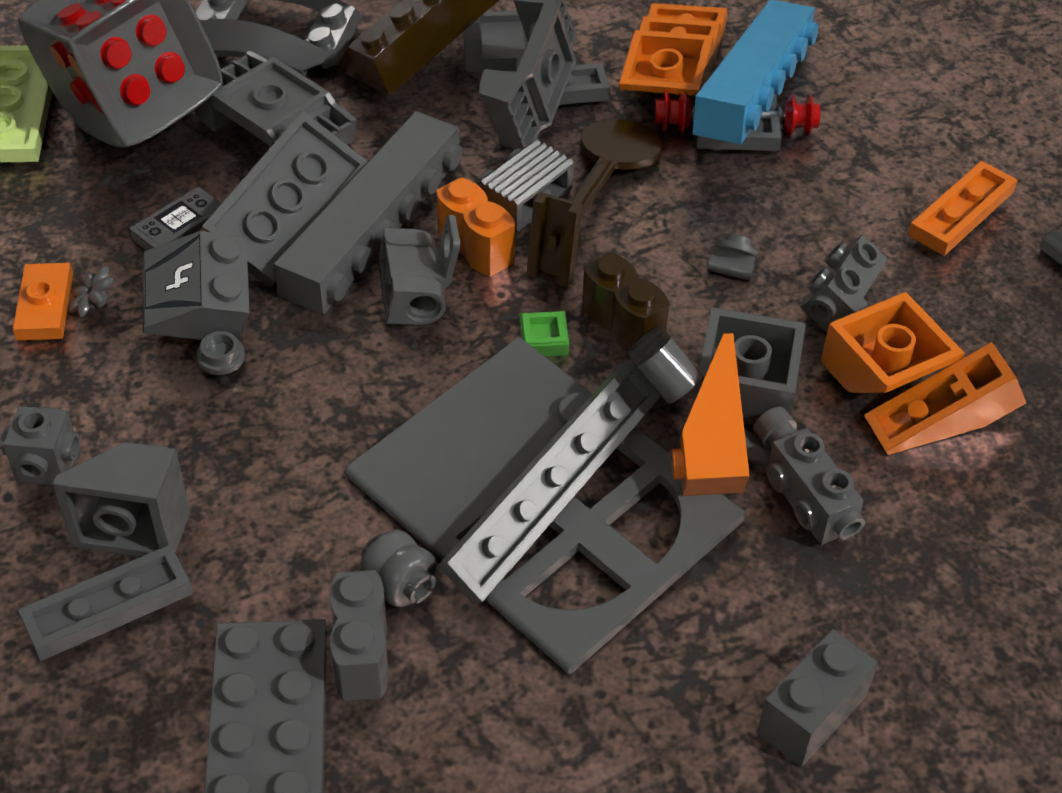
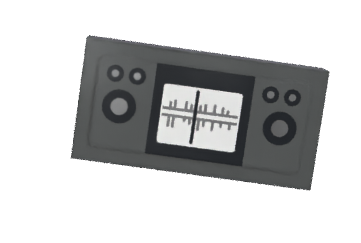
(175, 220)

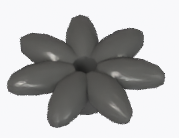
(92, 293)

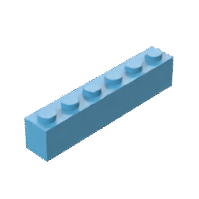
(754, 72)

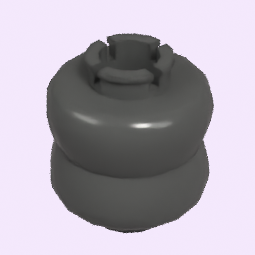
(402, 566)

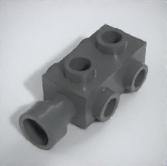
(809, 478)

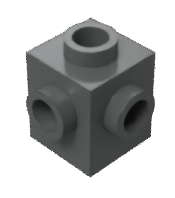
(40, 444)

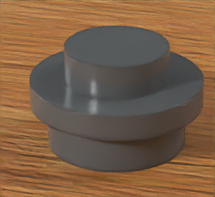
(220, 353)

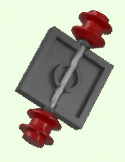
(764, 138)

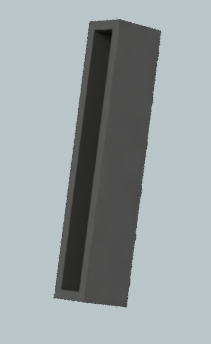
(381, 196)

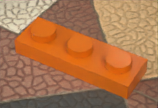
(962, 208)

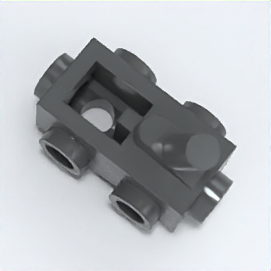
(845, 281)

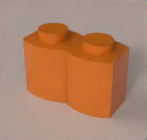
(483, 226)

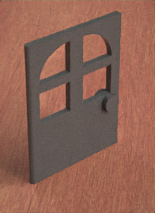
(474, 442)

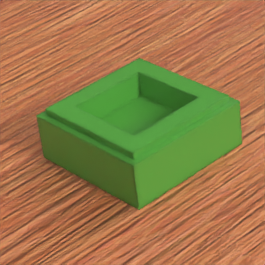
(545, 332)

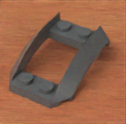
(322, 46)

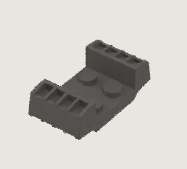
(268, 97)
(528, 100)

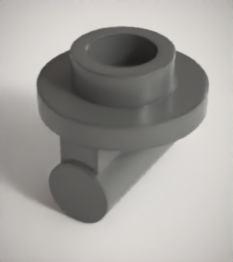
(733, 257)

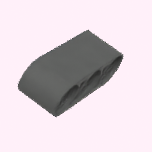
(664, 364)

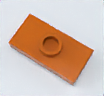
(43, 301)

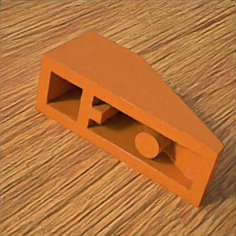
(949, 402)
(713, 439)

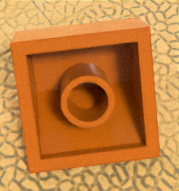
(886, 346)

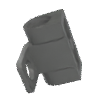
(416, 272)

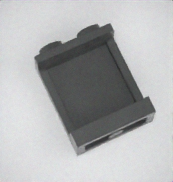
(494, 42)

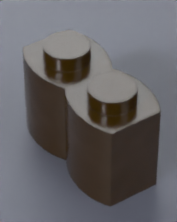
(621, 300)

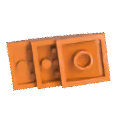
(674, 49)

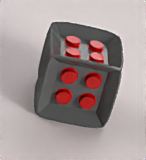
(122, 63)

